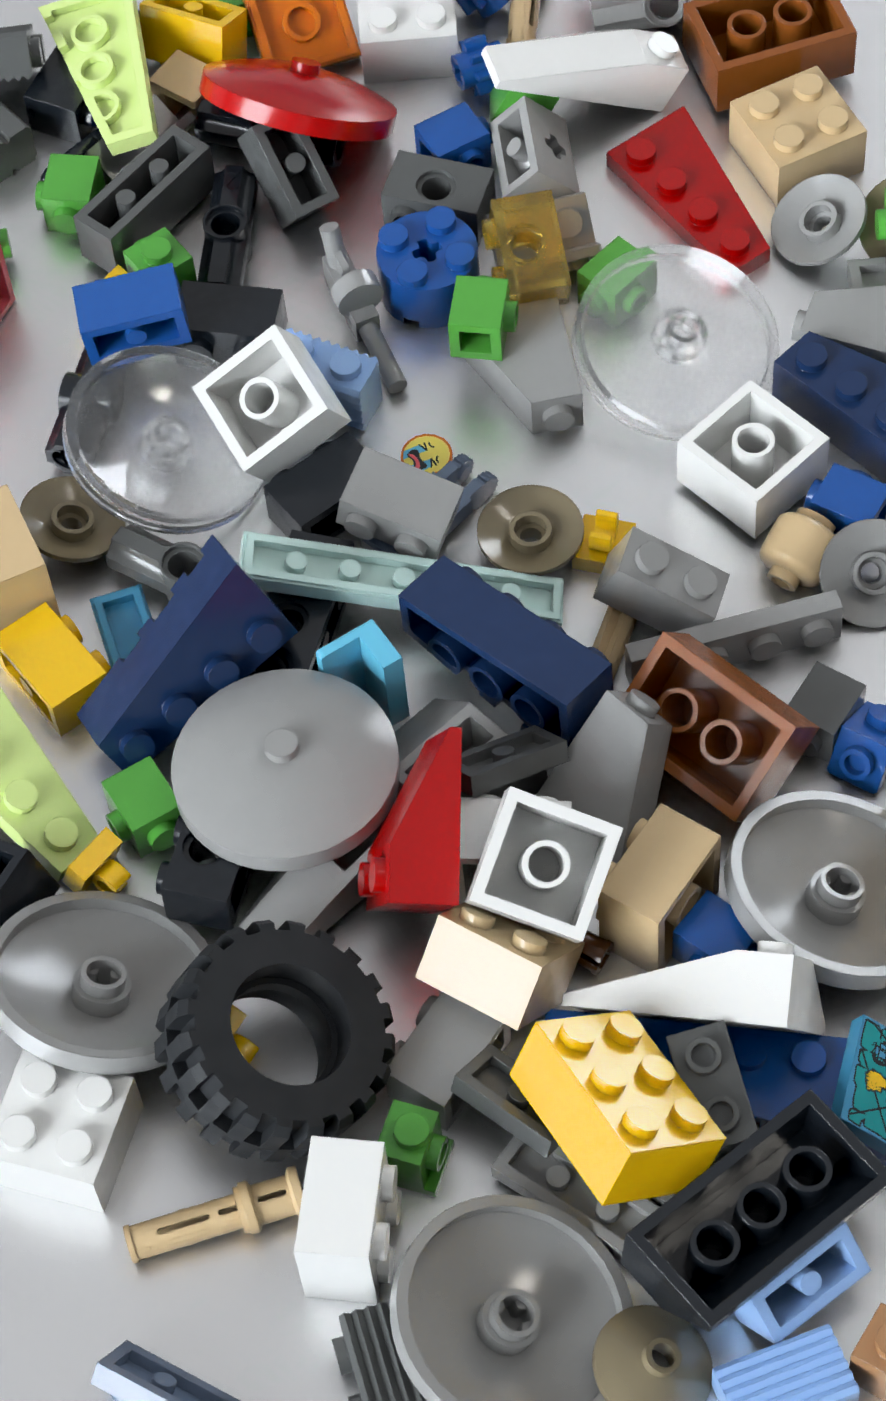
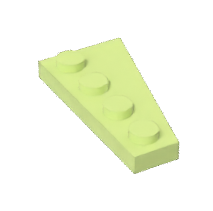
(108, 65)
(34, 800)

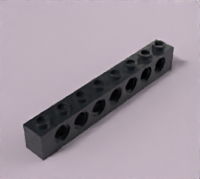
(215, 891)

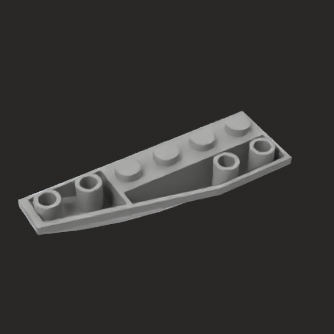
(330, 890)

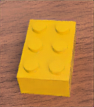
(616, 1106)

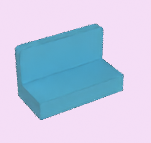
(370, 663)

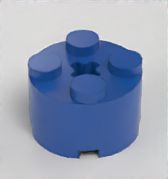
(420, 264)

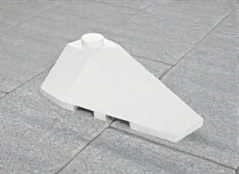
(593, 66)
(739, 986)

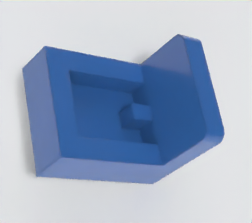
(861, 749)

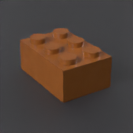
(760, 42)
(727, 732)

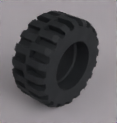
(318, 987)

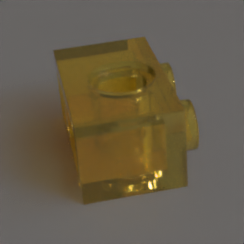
(532, 223)

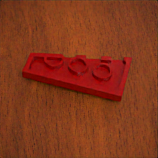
(689, 190)

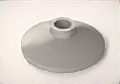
(810, 207)
(841, 570)

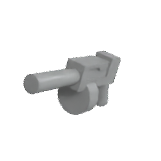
(356, 297)

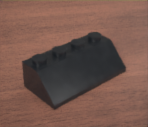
(753, 1213)

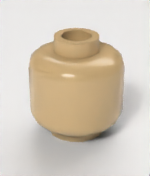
(796, 548)

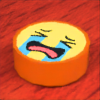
(427, 452)

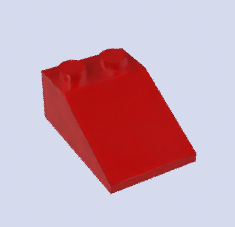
(418, 846)

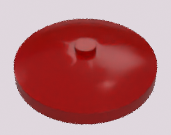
(298, 98)

